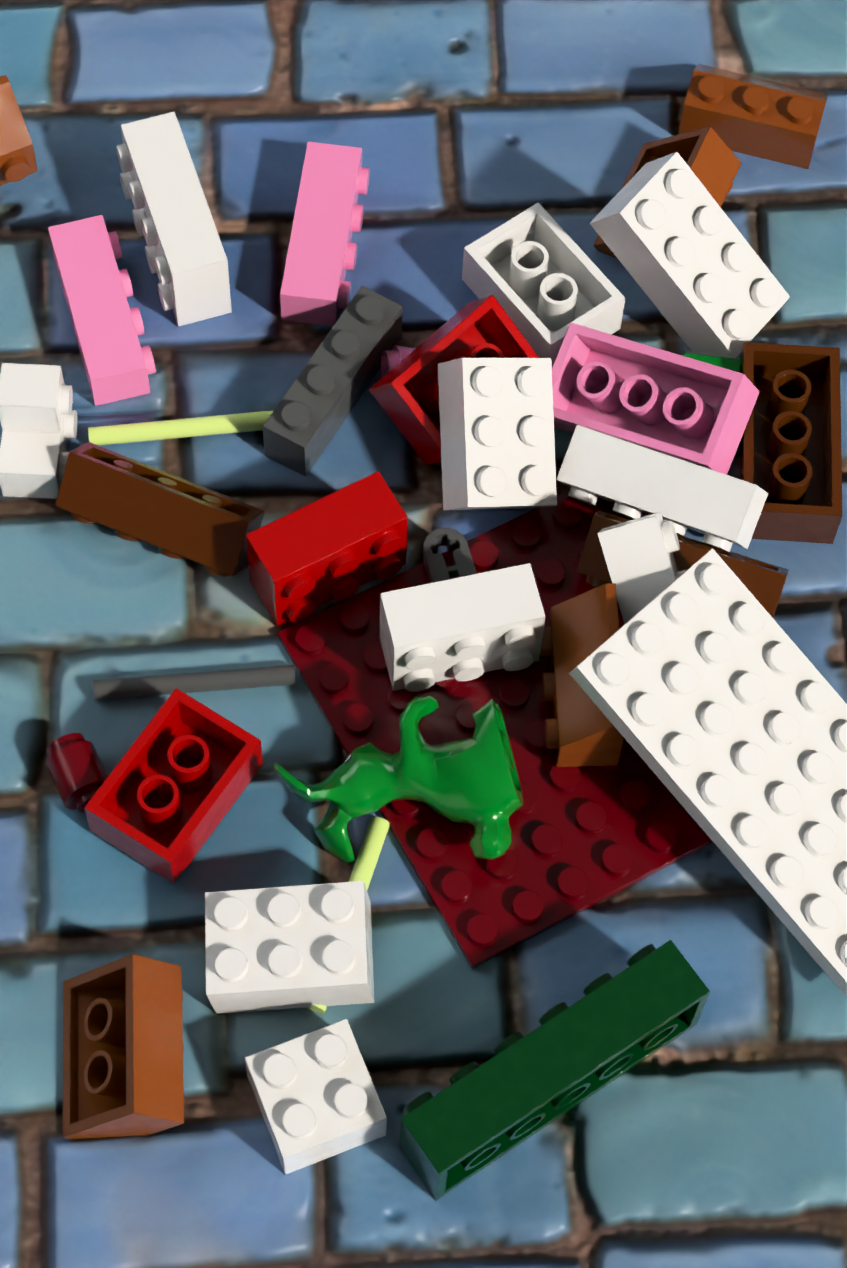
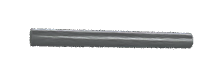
(194, 682)

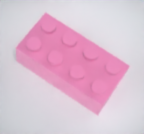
(651, 397)

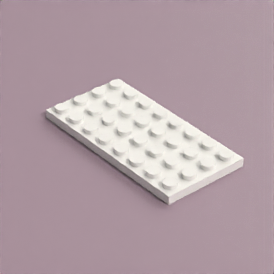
(741, 742)

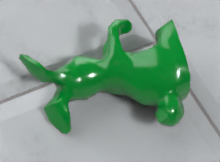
(459, 779)

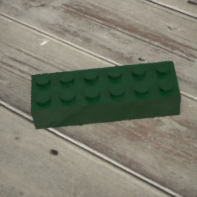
(551, 1068)

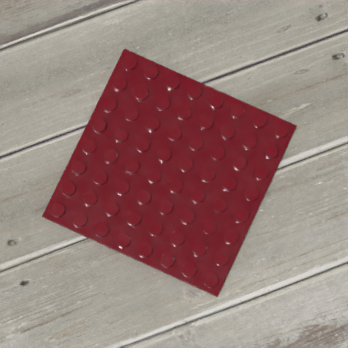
(579, 827)

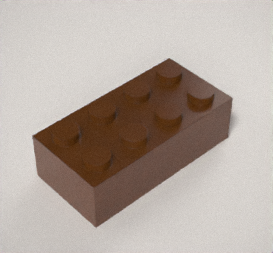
(794, 440)

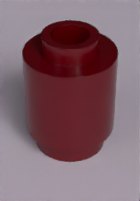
(75, 770)

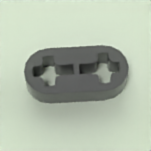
(435, 564)

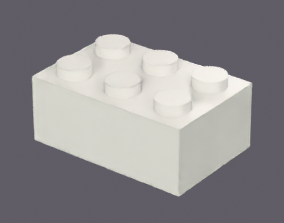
(541, 280)
(497, 433)
(461, 627)
(288, 947)

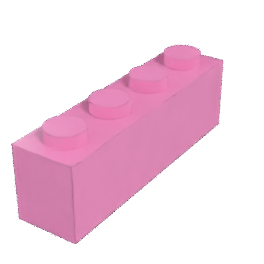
(322, 234)
(100, 310)

